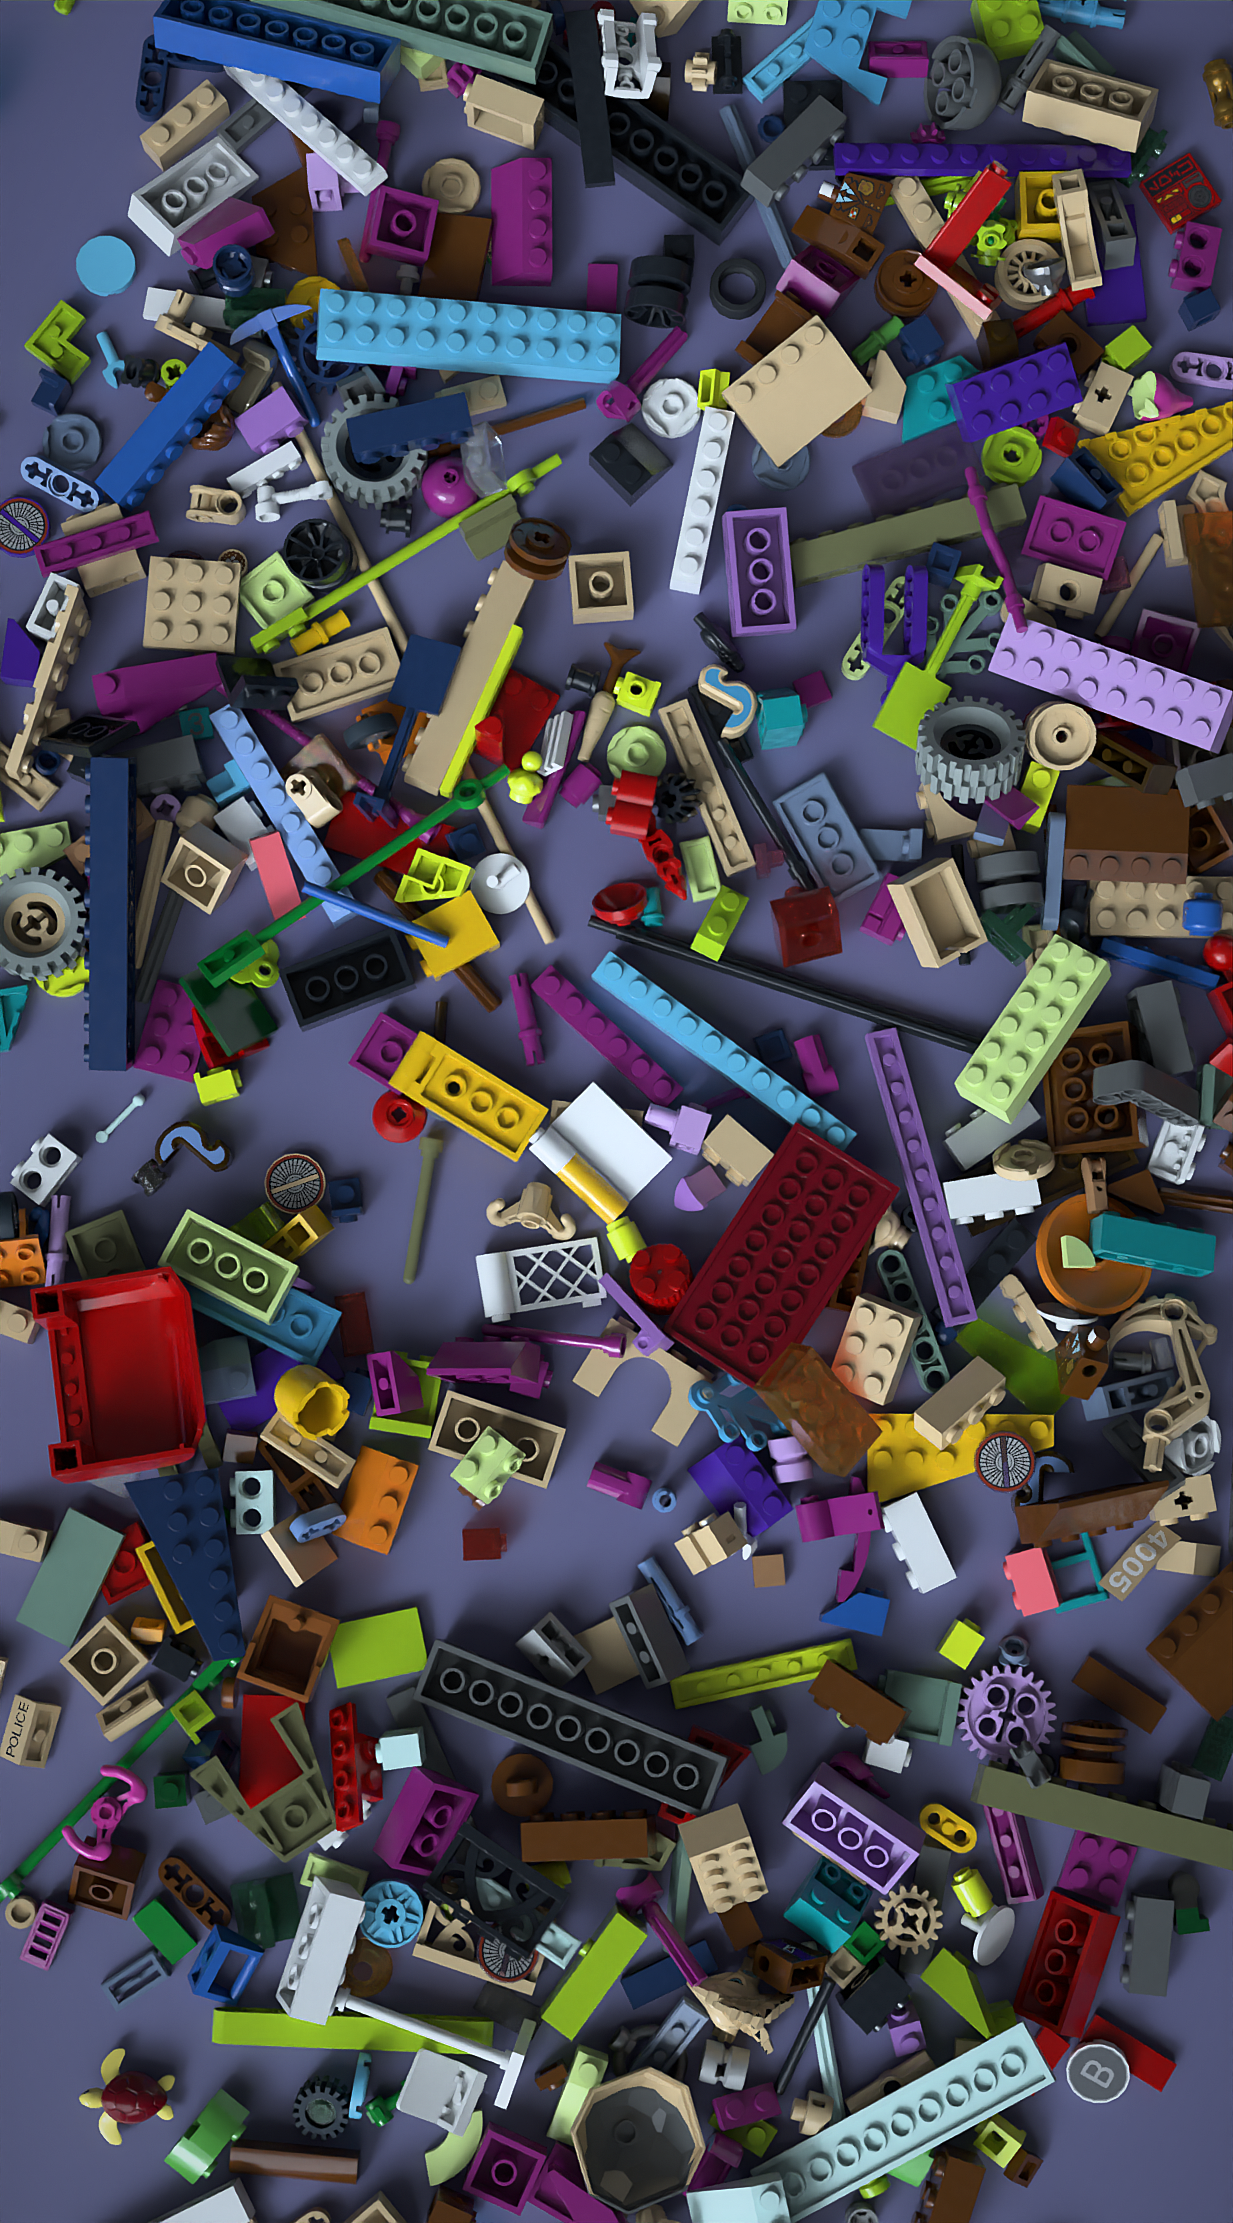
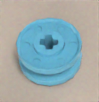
(410, 1907)

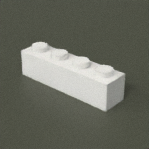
(265, 469)

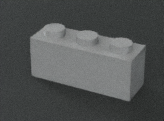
(984, 1135)

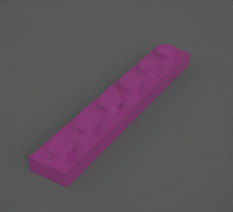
(606, 1037)

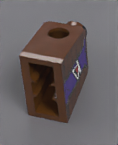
(787, 1964)

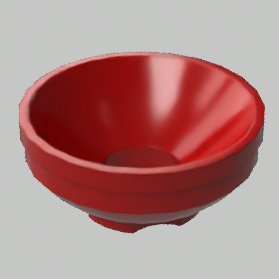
(620, 903)

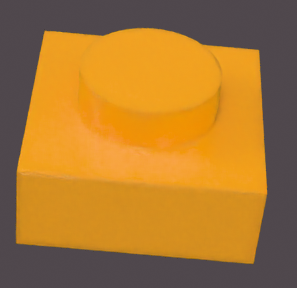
(148, 1630)

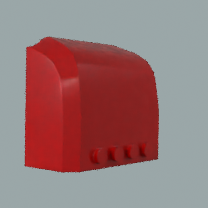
(122, 1373)

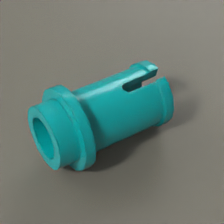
(652, 913)

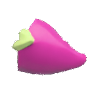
(1157, 398)

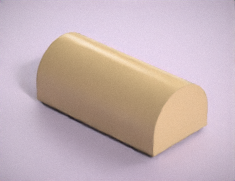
(129, 1711)

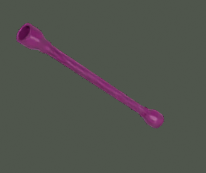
(408, 815)

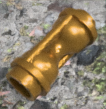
(1219, 82)

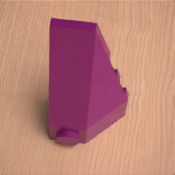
(155, 689)

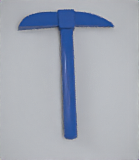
(268, 321)

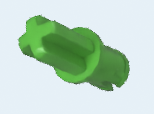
(877, 341)

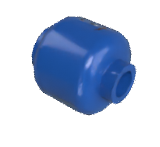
(1202, 915)

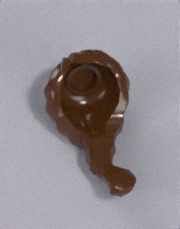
(215, 432)

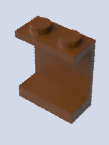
(776, 325)

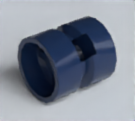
(234, 270)

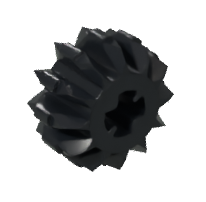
(676, 798)

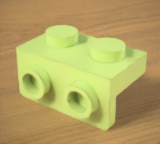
(758, 11)
(488, 1465)

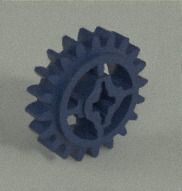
(321, 379)

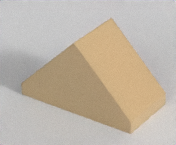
(1191, 1559)

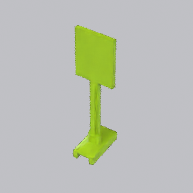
(919, 689)

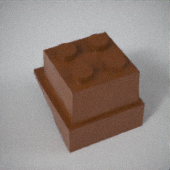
(289, 1649)

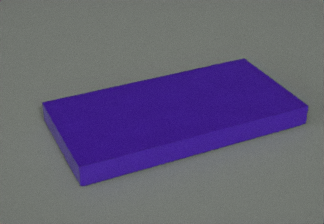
(1121, 293)
(267, 1369)

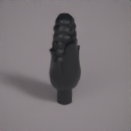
(719, 642)

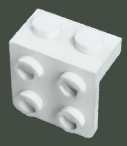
(441, 2091)

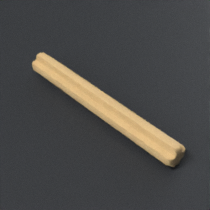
(151, 886)

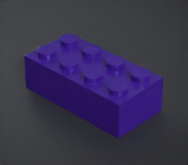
(1014, 392)

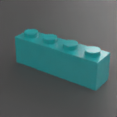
(1151, 1244)

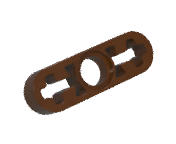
(172, 1882)

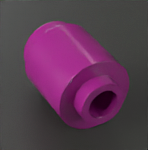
(580, 784)

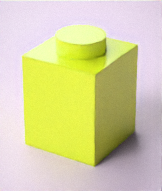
(961, 1642)

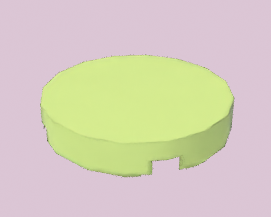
(636, 751)

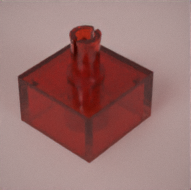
(805, 925)

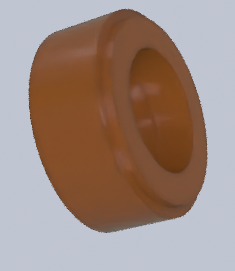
(230, 1692)

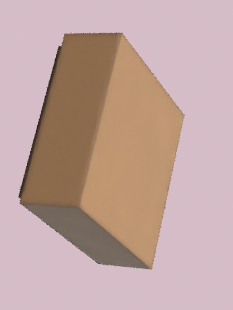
(768, 1570)

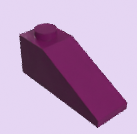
(579, 2203)

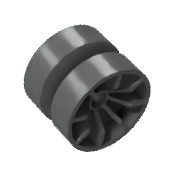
(1007, 873)

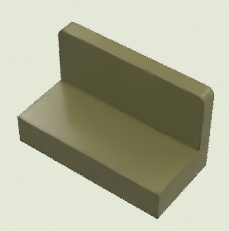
(490, 527)

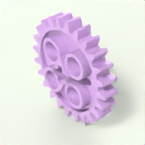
(976, 1707)

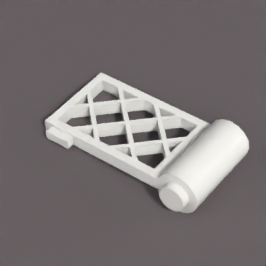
(500, 1284)

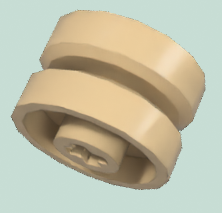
(1073, 724)

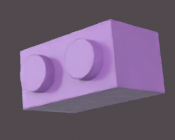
(272, 421)

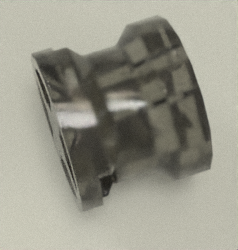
(150, 1177)

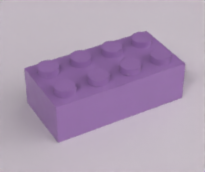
(759, 572)
(854, 1828)

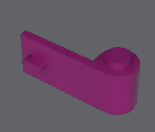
(838, 1516)

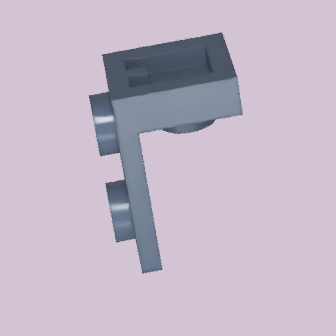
(893, 844)

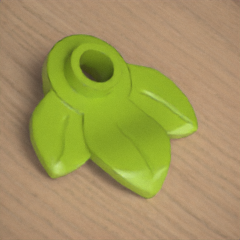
(267, 961)

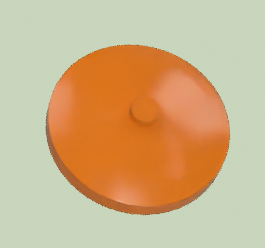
(1088, 1291)

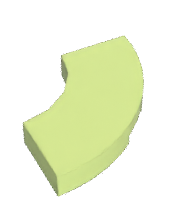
(454, 2151)

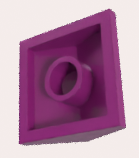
(1164, 640)

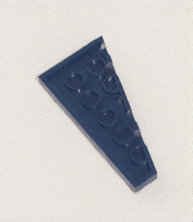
(191, 1537)

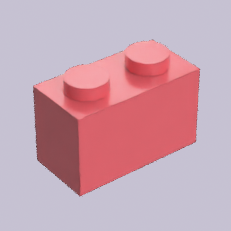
(1033, 1580)

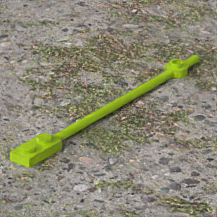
(295, 622)

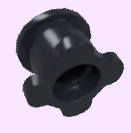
(140, 371)
(397, 519)

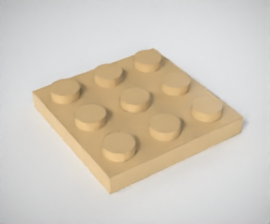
(192, 605)

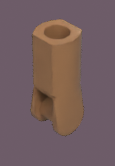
(1095, 1189)

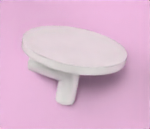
(500, 883)
(993, 1932)

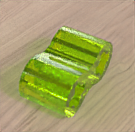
(259, 1224)

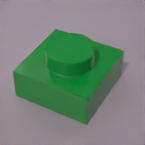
(864, 1942)

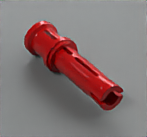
(1063, 300)

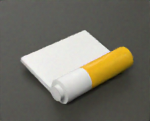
(599, 1152)

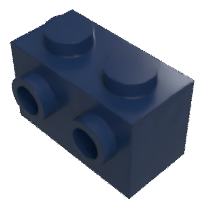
(1086, 486)

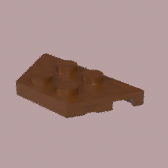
(292, 219)

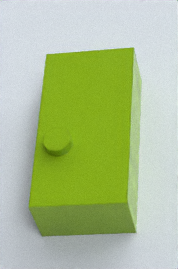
(593, 1971)

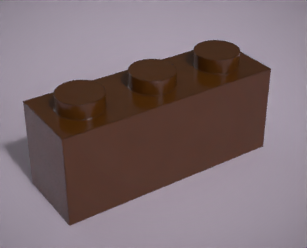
(859, 1702)

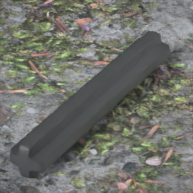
(158, 946)

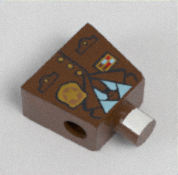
(857, 200)
(1082, 1360)

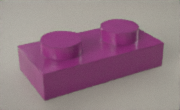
(746, 2107)

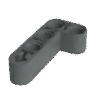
(1148, 1089)

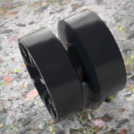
(658, 291)
(320, 555)

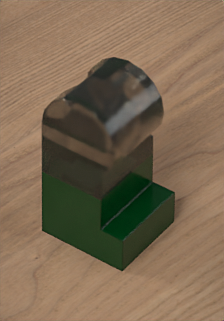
(1184, 1891)

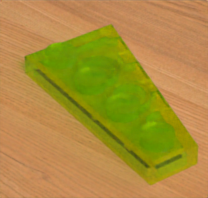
(1028, 1374)

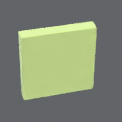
(272, 592)

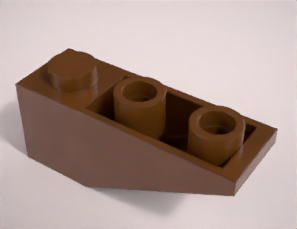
(839, 240)

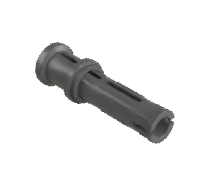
(1018, 82)

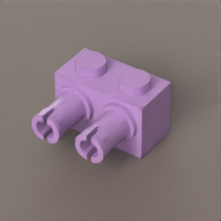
(326, 185)
(685, 1125)

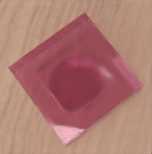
(1118, 577)

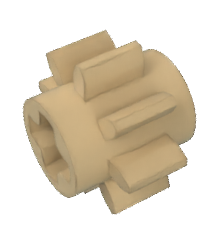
(700, 71)

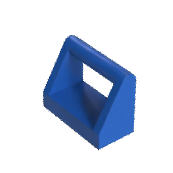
(212, 1957)

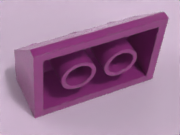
(486, 1361)
(424, 1821)

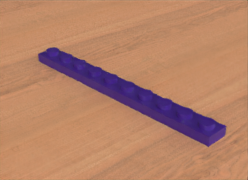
(968, 159)

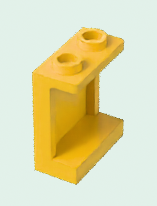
(467, 932)

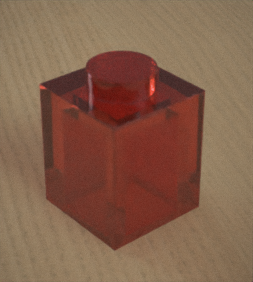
(483, 1543)

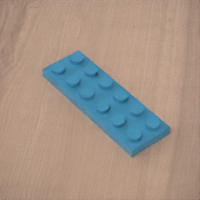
(297, 1331)

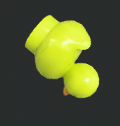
(525, 781)

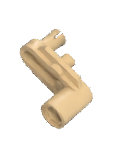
(196, 335)

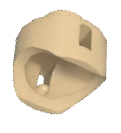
(810, 2112)

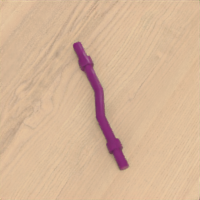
(1013, 601)

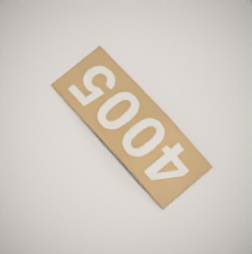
(1138, 1560)

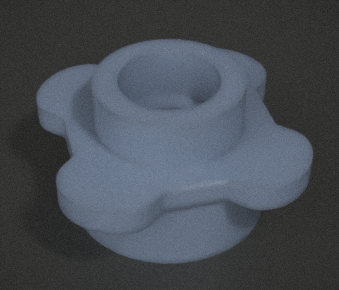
(1017, 1645)

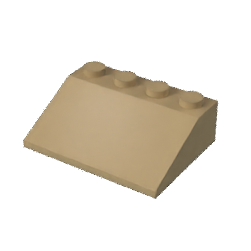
(797, 391)

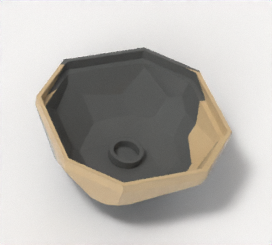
(637, 2139)

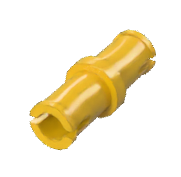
(320, 633)

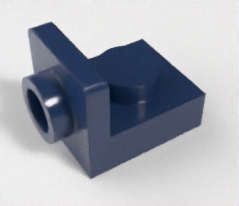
(346, 1200)

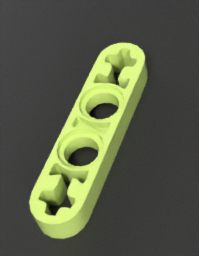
(889, 628)

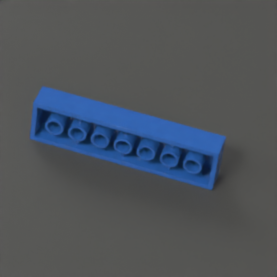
(280, 45)

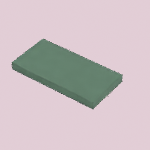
(71, 1577)

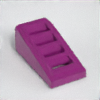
(57, 1911)

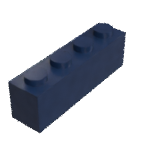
(410, 428)

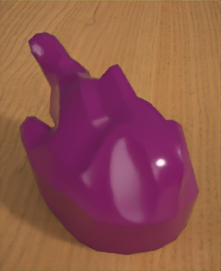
(857, 1772)

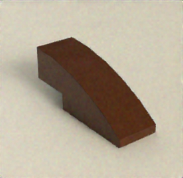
(299, 1481)

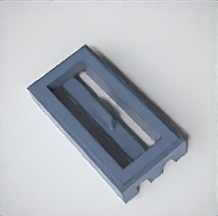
(158, 1965)

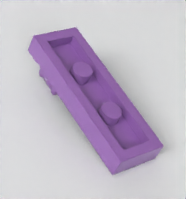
(651, 1334)

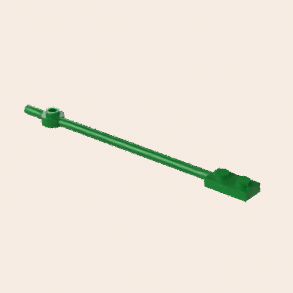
(247, 948)
(208, 1678)

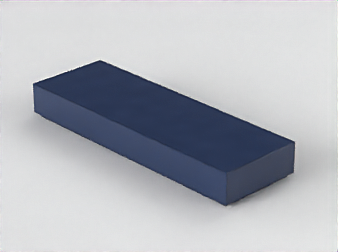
(664, 1976)

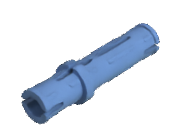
(670, 1600)

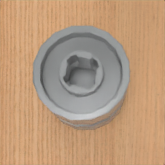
(734, 2069)

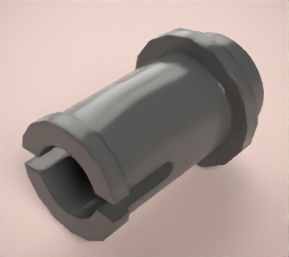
(1131, 1362)

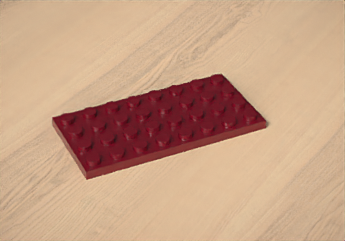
(781, 1256)

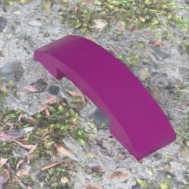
(849, 1578)

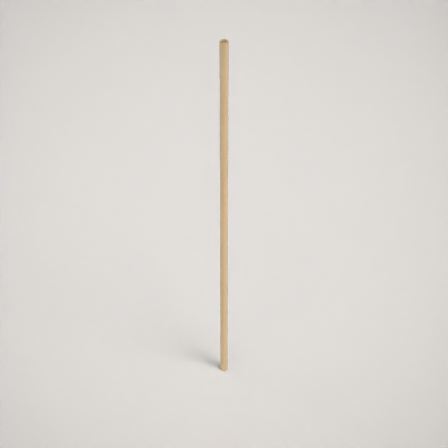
(402, 641)

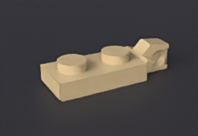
(481, 394)

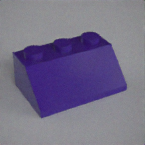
(735, 1475)

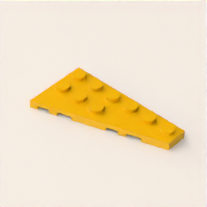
(1162, 453)
(908, 1462)

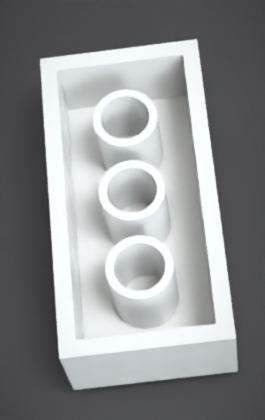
(321, 1950)

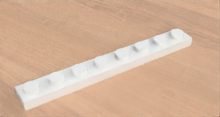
(312, 129)

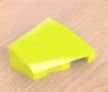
(433, 878)

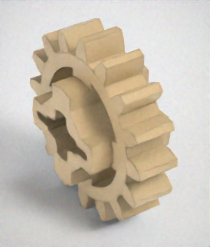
(920, 1910)

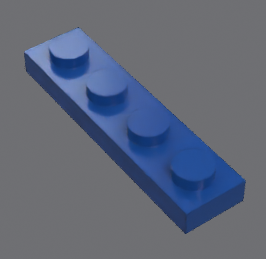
(1169, 967)

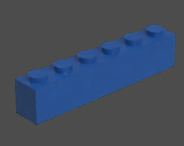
(170, 427)

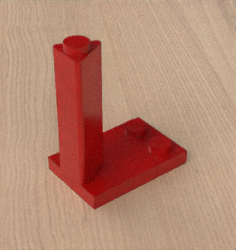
(955, 235)
(514, 721)

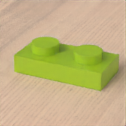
(753, 2136)

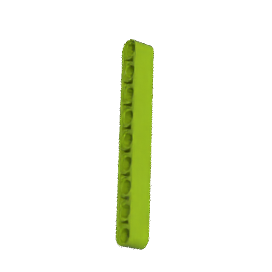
(341, 2030)

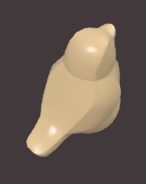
(890, 1233)

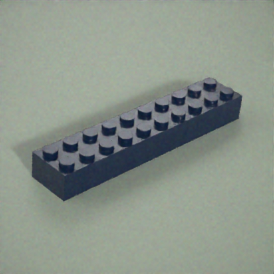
(112, 912)

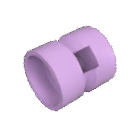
(790, 1460)

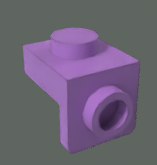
(905, 2030)

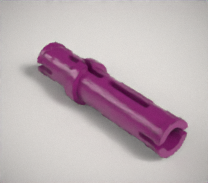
(527, 1022)

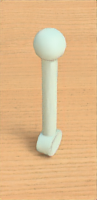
(103, 1136)

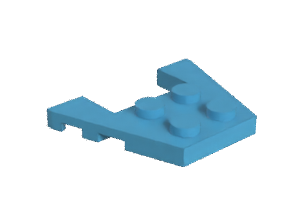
(840, 36)

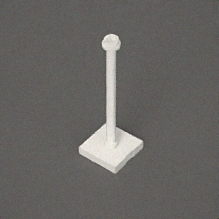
(508, 2060)

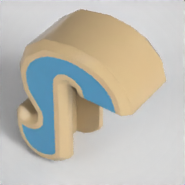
(731, 694)

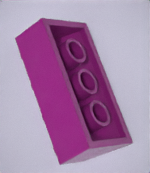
(522, 223)

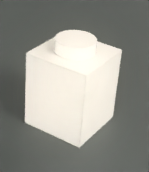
(888, 1756)

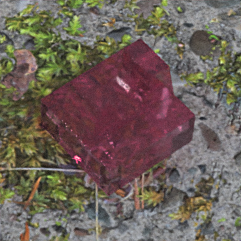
(766, 860)

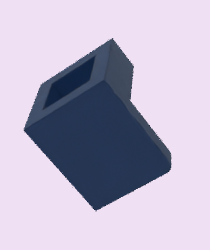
(52, 393)
(942, 565)
(211, 1744)

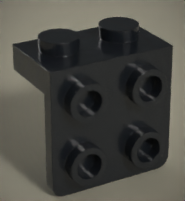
(254, 683)

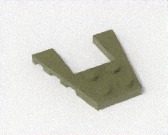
(294, 1814)

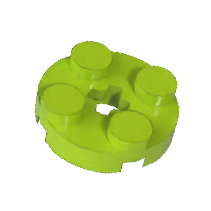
(1014, 472)

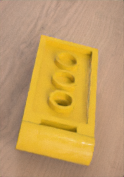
(481, 1107)

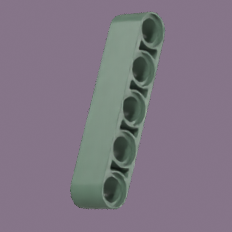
(924, 1333)

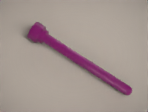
(387, 134)
(611, 1344)

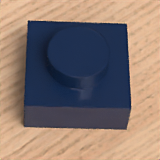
(465, 842)

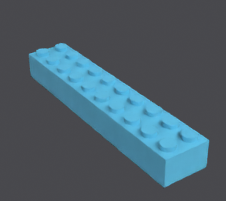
(468, 336)

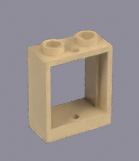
(504, 111)

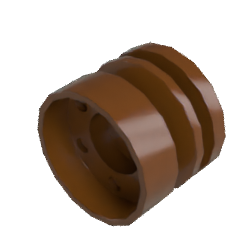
(1093, 1752)

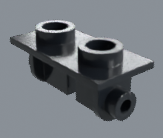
(727, 53)

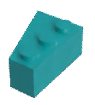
(779, 718)

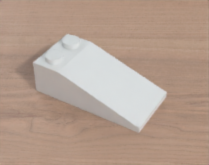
(189, 192)

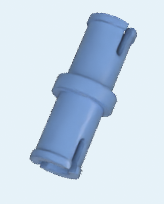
(672, 1500)

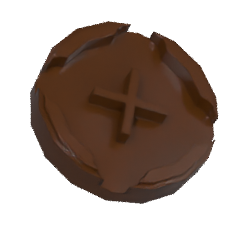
(522, 1784)

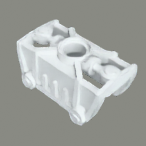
(642, 55)

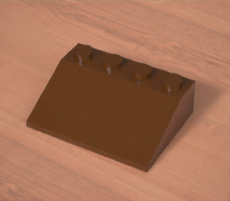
(1125, 835)
(1072, 1117)
(1087, 1512)
(1199, 1647)

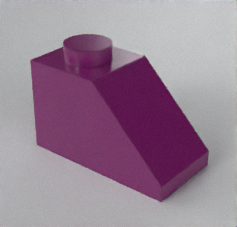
(393, 1384)

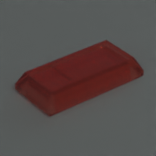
(354, 1324)

